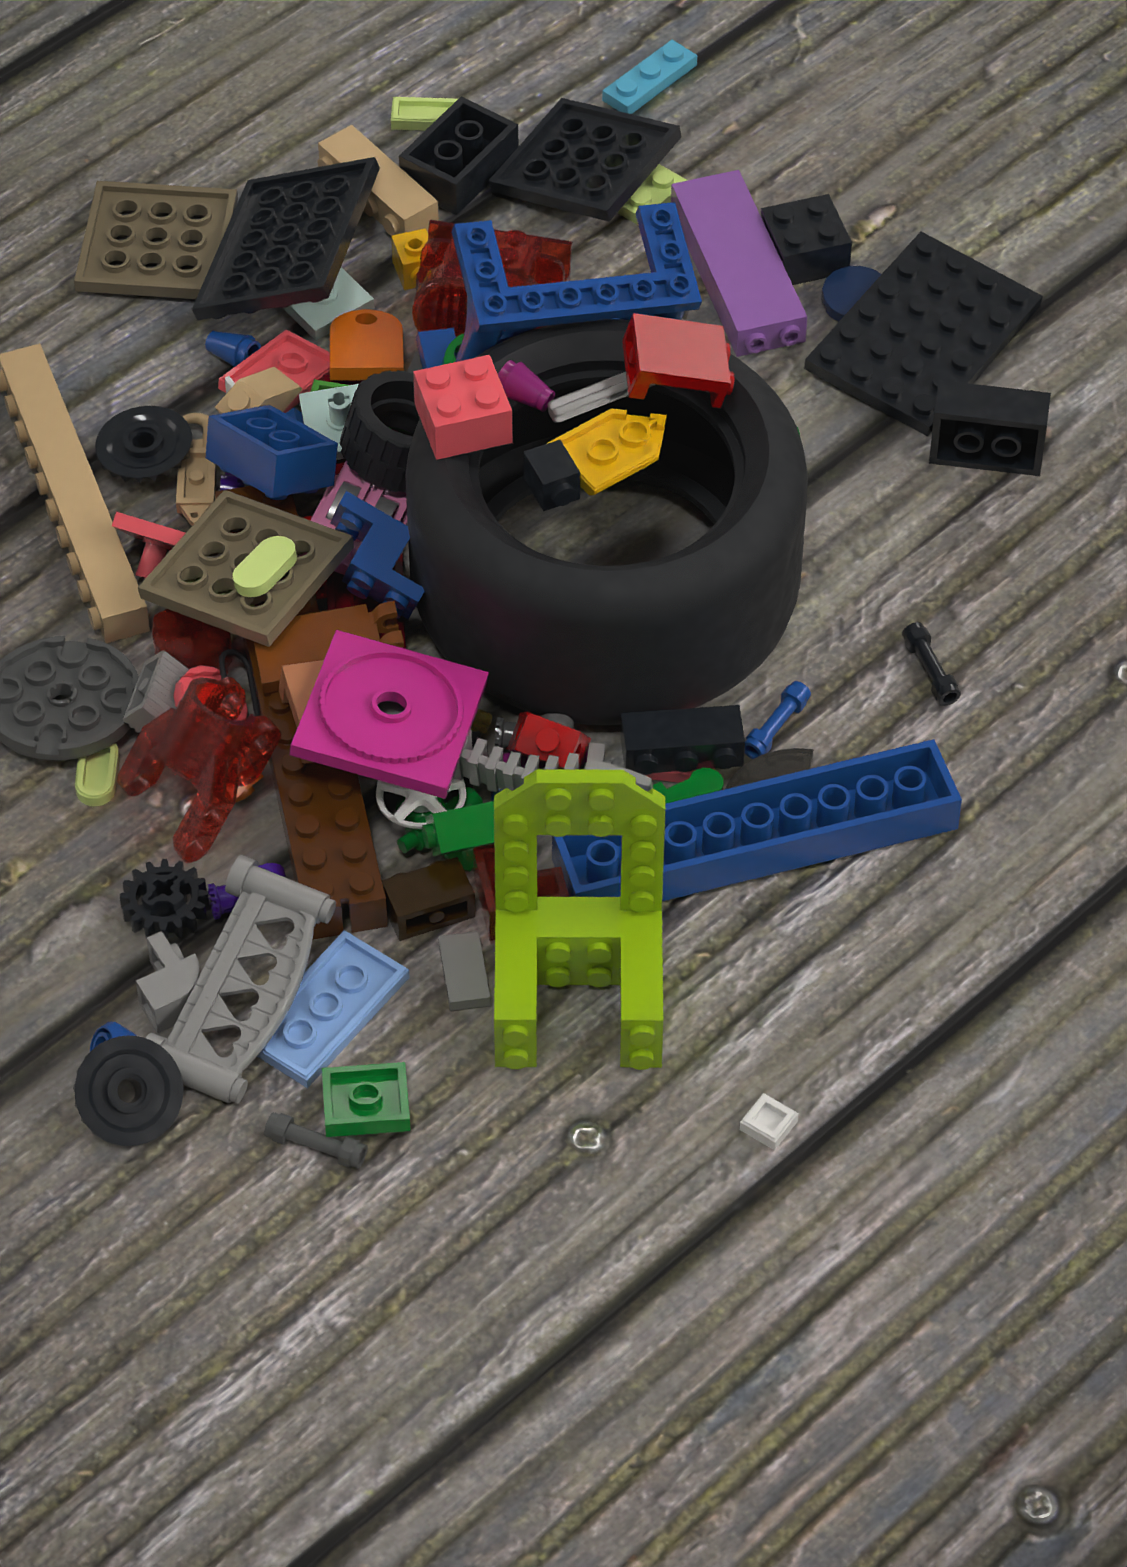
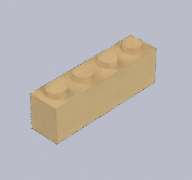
(395, 196)

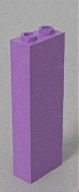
(739, 263)

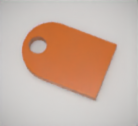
(365, 344)

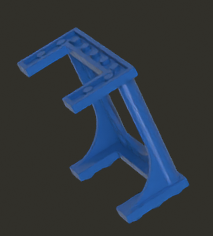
(499, 308)

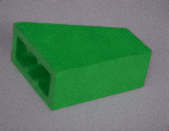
(459, 829)

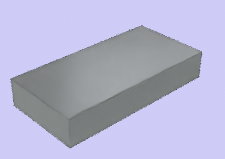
(464, 970)

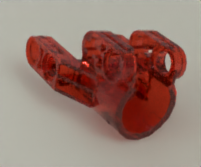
(207, 748)

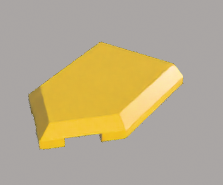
(613, 447)

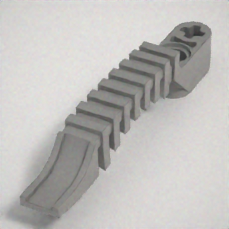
(497, 774)

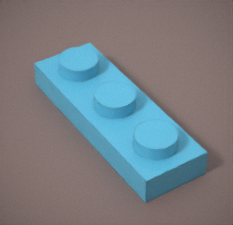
(649, 77)

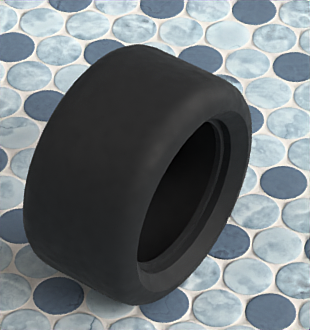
(622, 634)

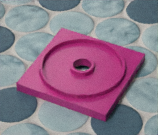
(404, 749)

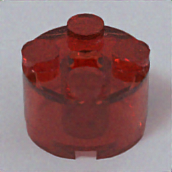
(190, 640)

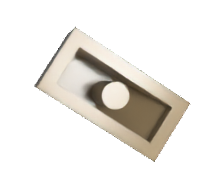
(258, 390)

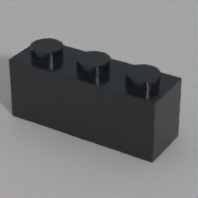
(683, 739)

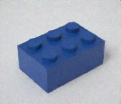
(271, 451)

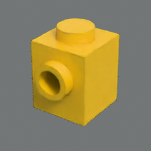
(406, 255)

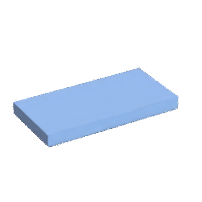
(332, 1006)

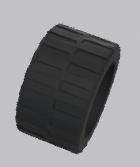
(366, 439)

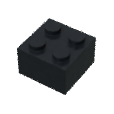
(808, 237)

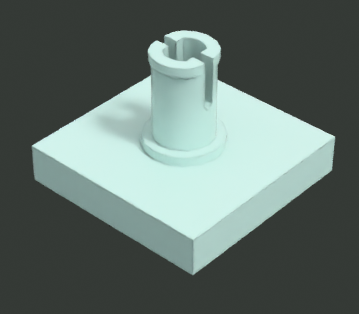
(344, 297)
(327, 411)

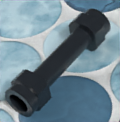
(943, 686)

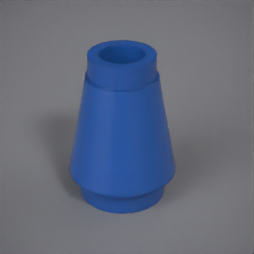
(231, 346)

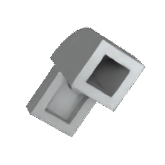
(169, 987)

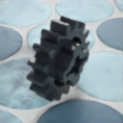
(164, 899)

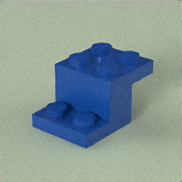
(372, 566)

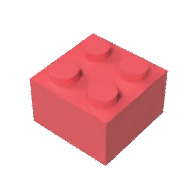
(463, 407)

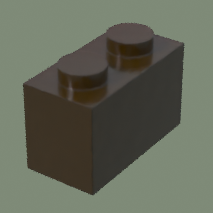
(429, 898)

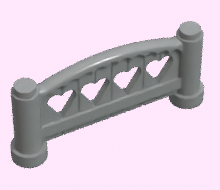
(261, 900)

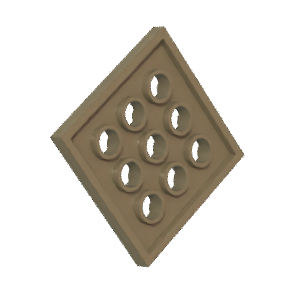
(147, 200)
(232, 611)

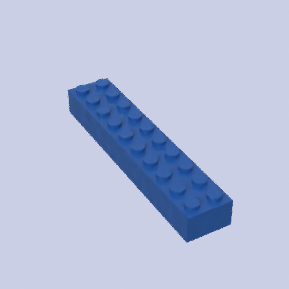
(781, 824)

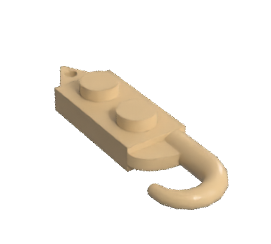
(196, 476)

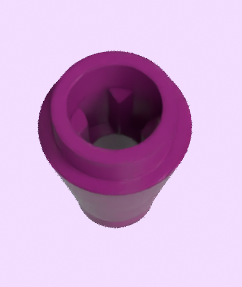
(524, 386)

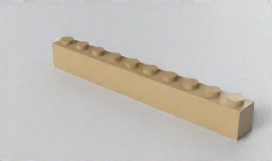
(72, 495)

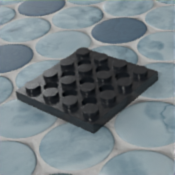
(585, 159)

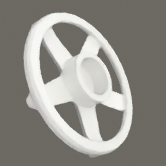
(415, 801)

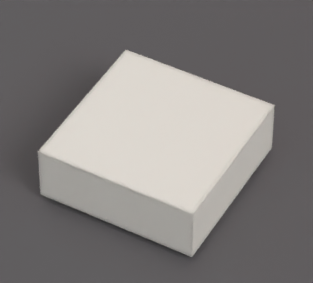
(769, 1121)

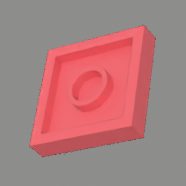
(156, 536)

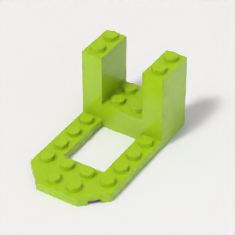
(579, 937)

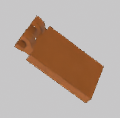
(311, 634)

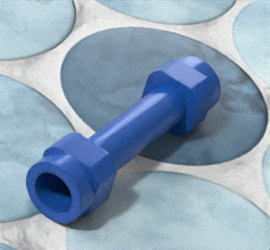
(792, 700)

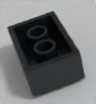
(460, 153)
(989, 428)

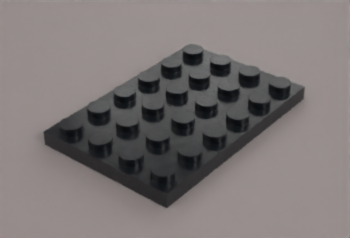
(286, 239)
(921, 324)

